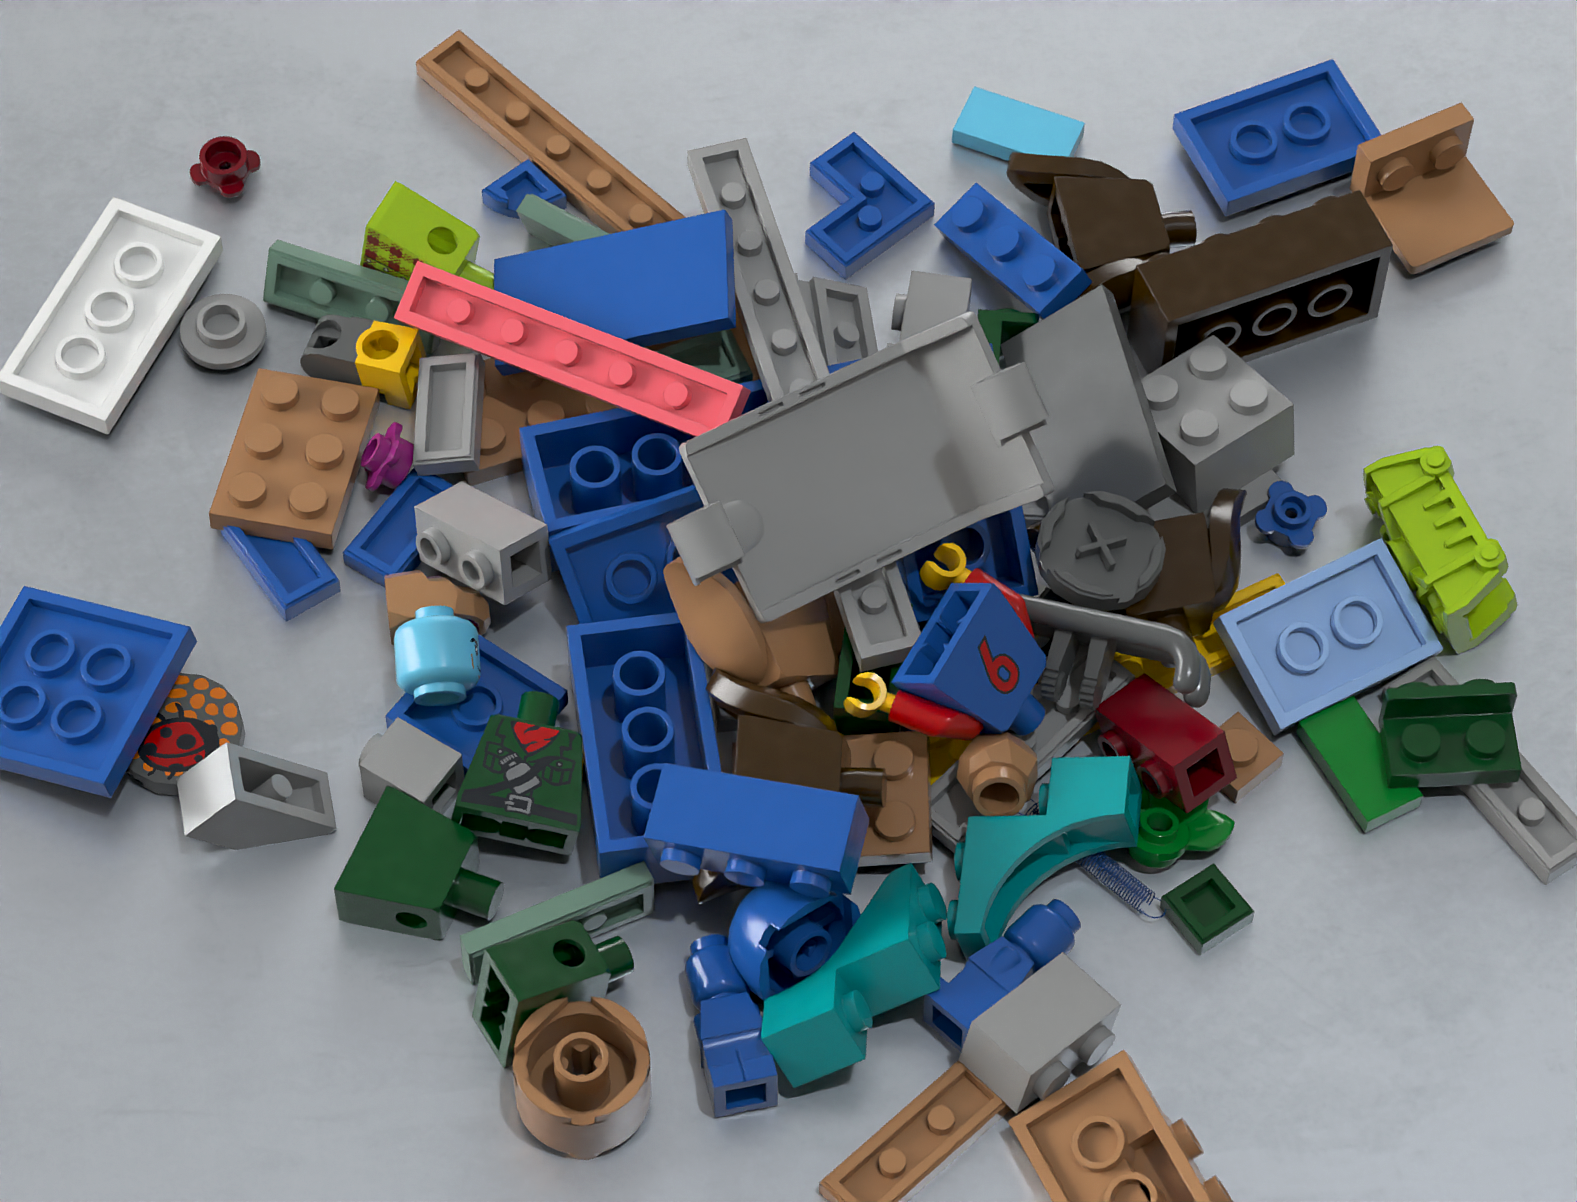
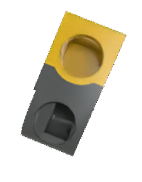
(366, 355)

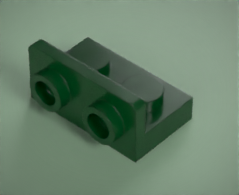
(1449, 734)

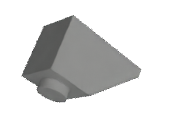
(253, 799)

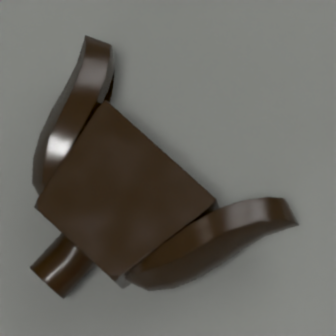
(1101, 217)
(1198, 566)
(785, 743)

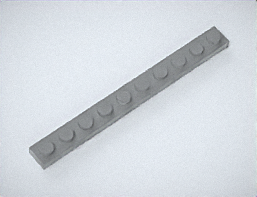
(788, 358)

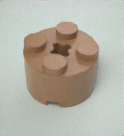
(582, 1075)

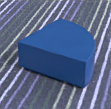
(510, 189)

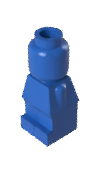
(1000, 968)
(728, 1031)

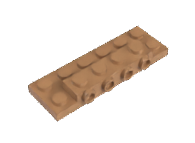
(1113, 1142)

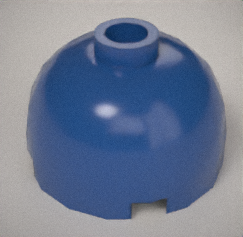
(786, 935)

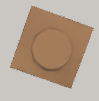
(1251, 754)

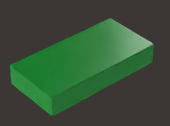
(1353, 761)

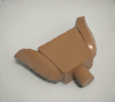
(783, 654)

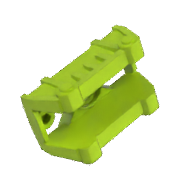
(1440, 545)

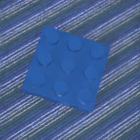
(82, 687)

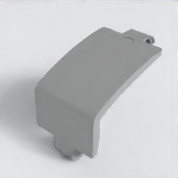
(862, 468)

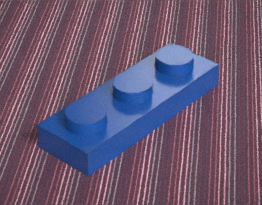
(1012, 252)

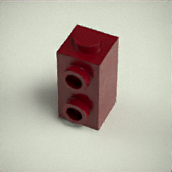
(1169, 743)

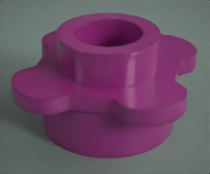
(387, 458)

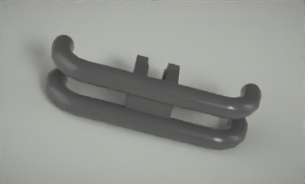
(1105, 636)

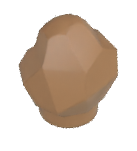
(998, 773)

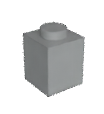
(411, 764)

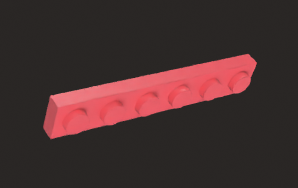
(568, 352)

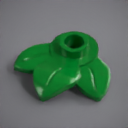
(1168, 831)

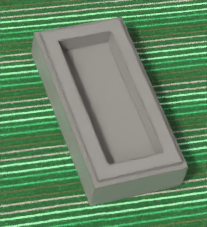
(449, 414)

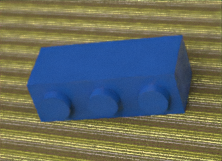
(756, 830)

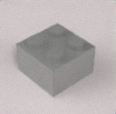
(1217, 421)

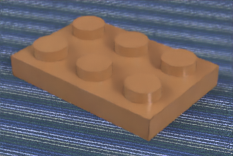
(295, 458)
(904, 826)

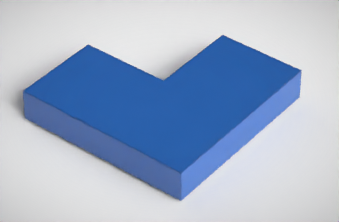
(875, 208)

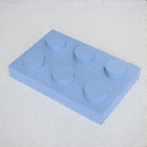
(1327, 636)

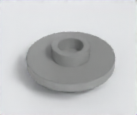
(223, 331)

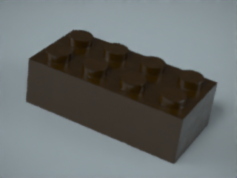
(1263, 284)

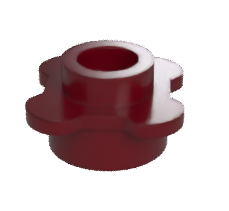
(225, 153)

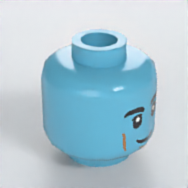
(437, 656)

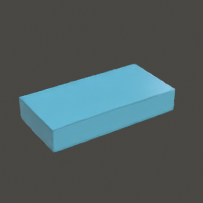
(1007, 125)

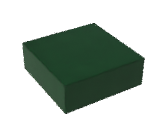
(1207, 909)

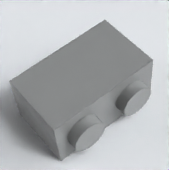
(1041, 1033)

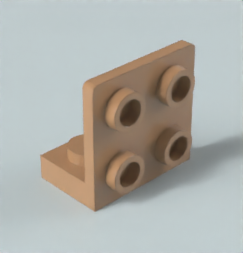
(1429, 190)

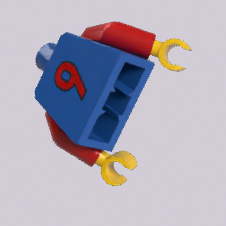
(969, 662)

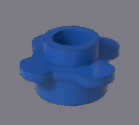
(1286, 530)

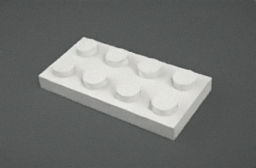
(110, 315)

